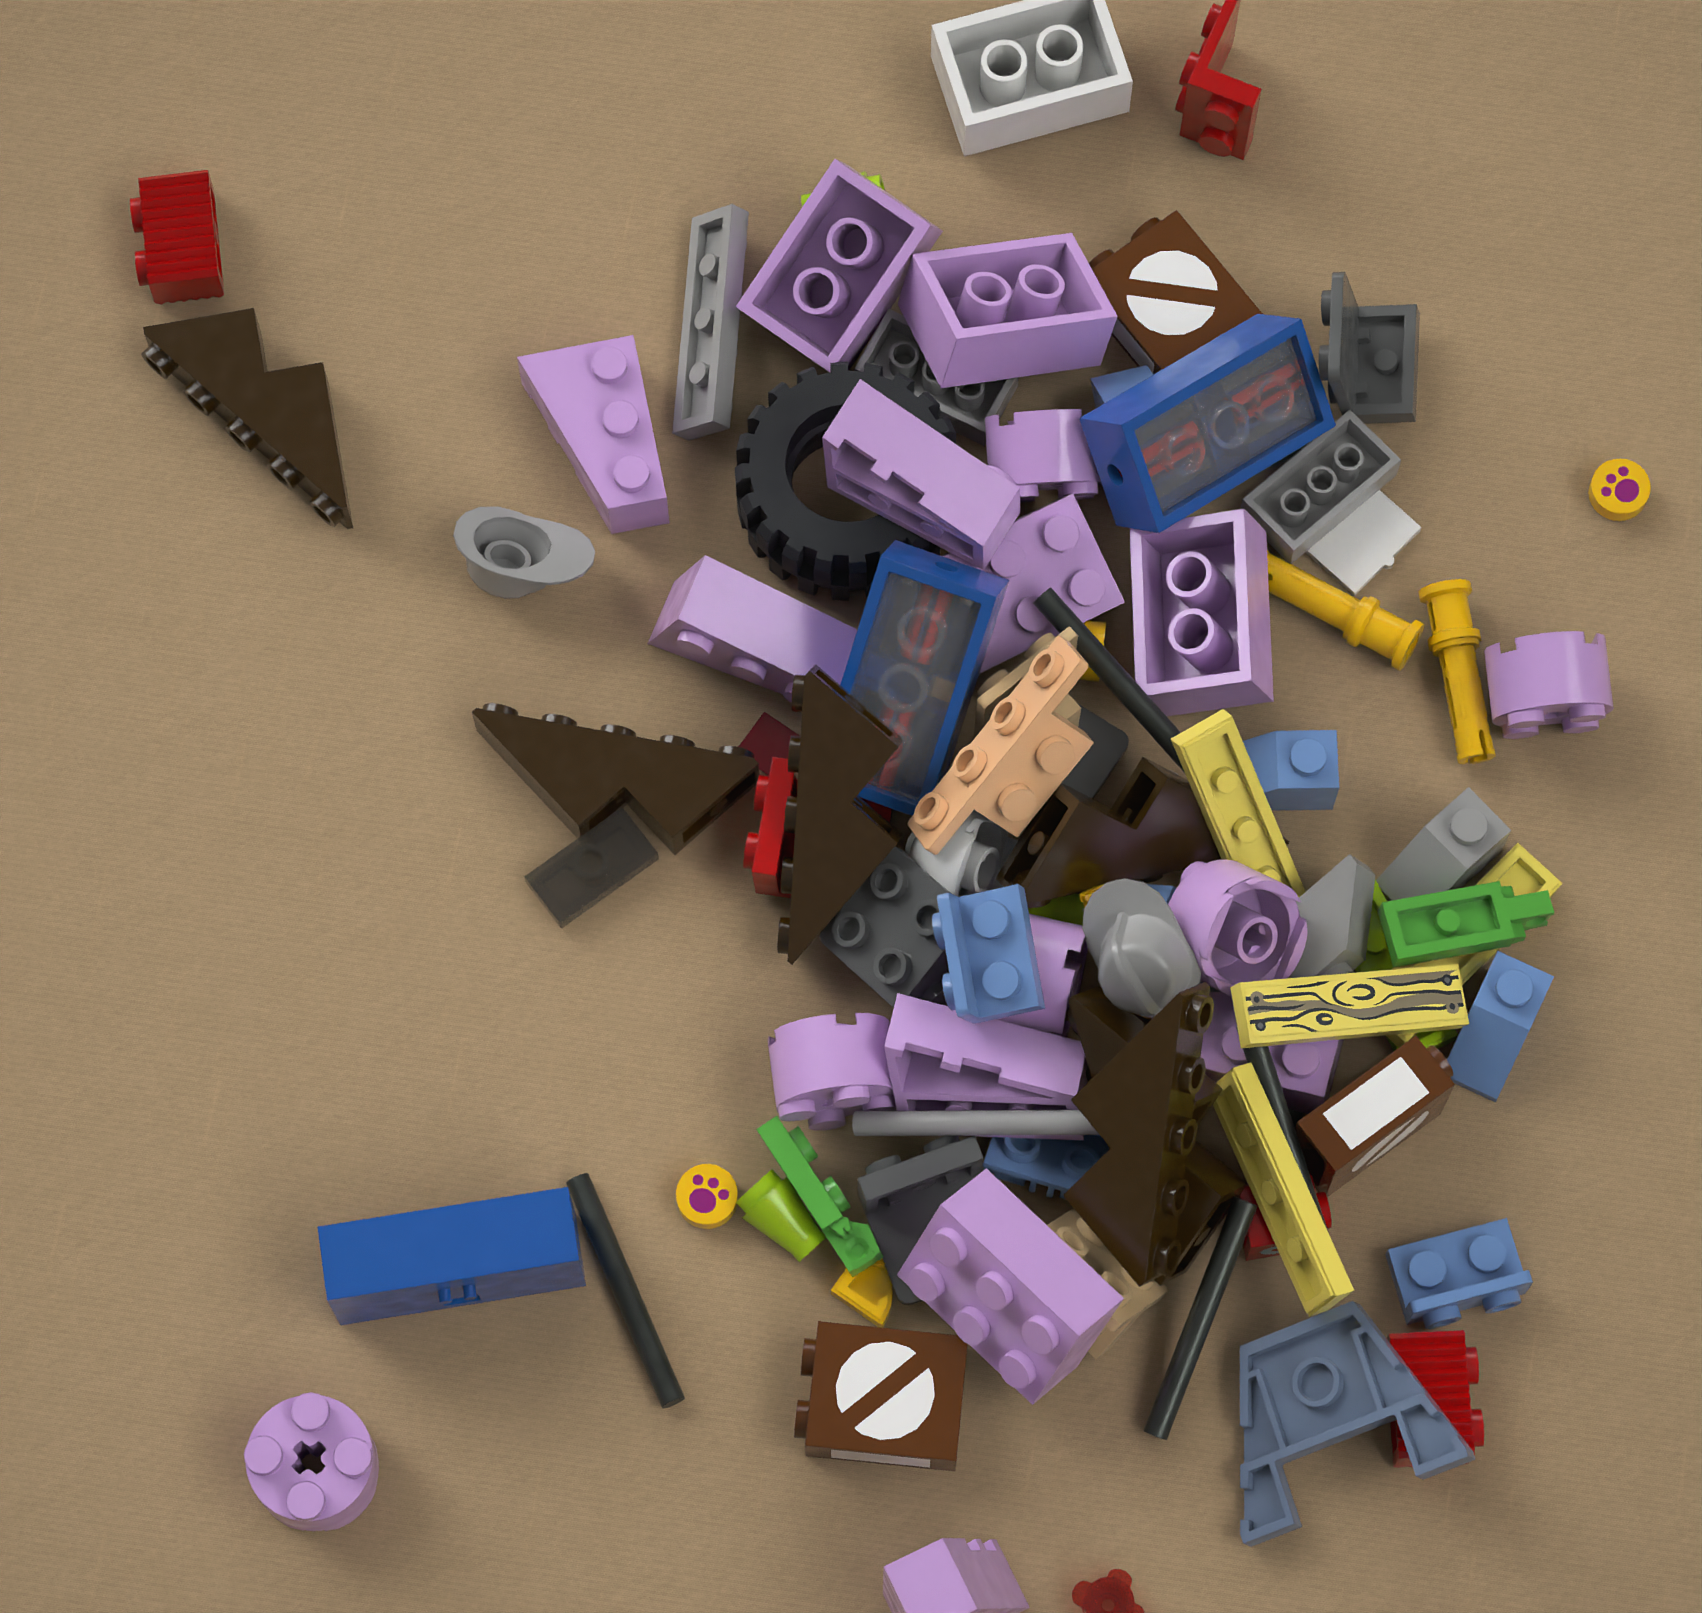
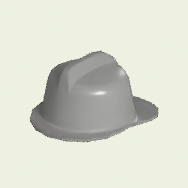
(520, 553)
(1138, 947)

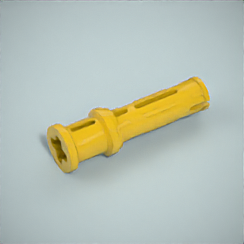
(1360, 620)
(1455, 645)

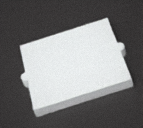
(1364, 542)

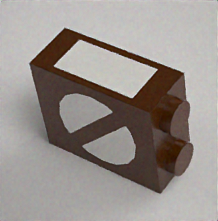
(1169, 293)
(1374, 1114)
(882, 1396)

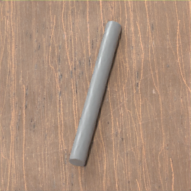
(971, 1123)

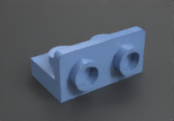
(988, 954)
(1458, 1273)

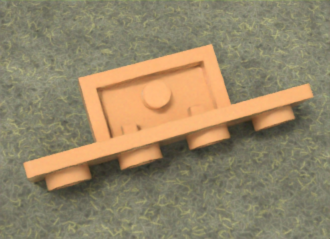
(1014, 758)

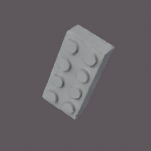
(964, 405)
(1321, 486)

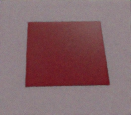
(768, 740)

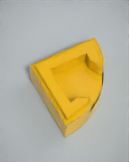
(867, 1293)

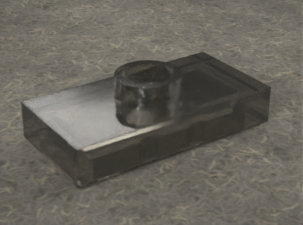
(591, 867)

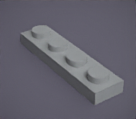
(710, 322)

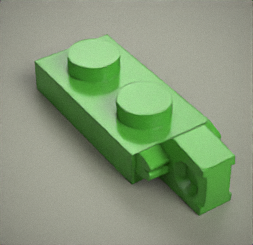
(1460, 922)
(825, 1201)

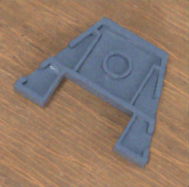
(1321, 1388)

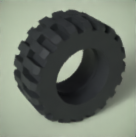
(777, 522)

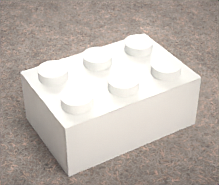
(1029, 70)

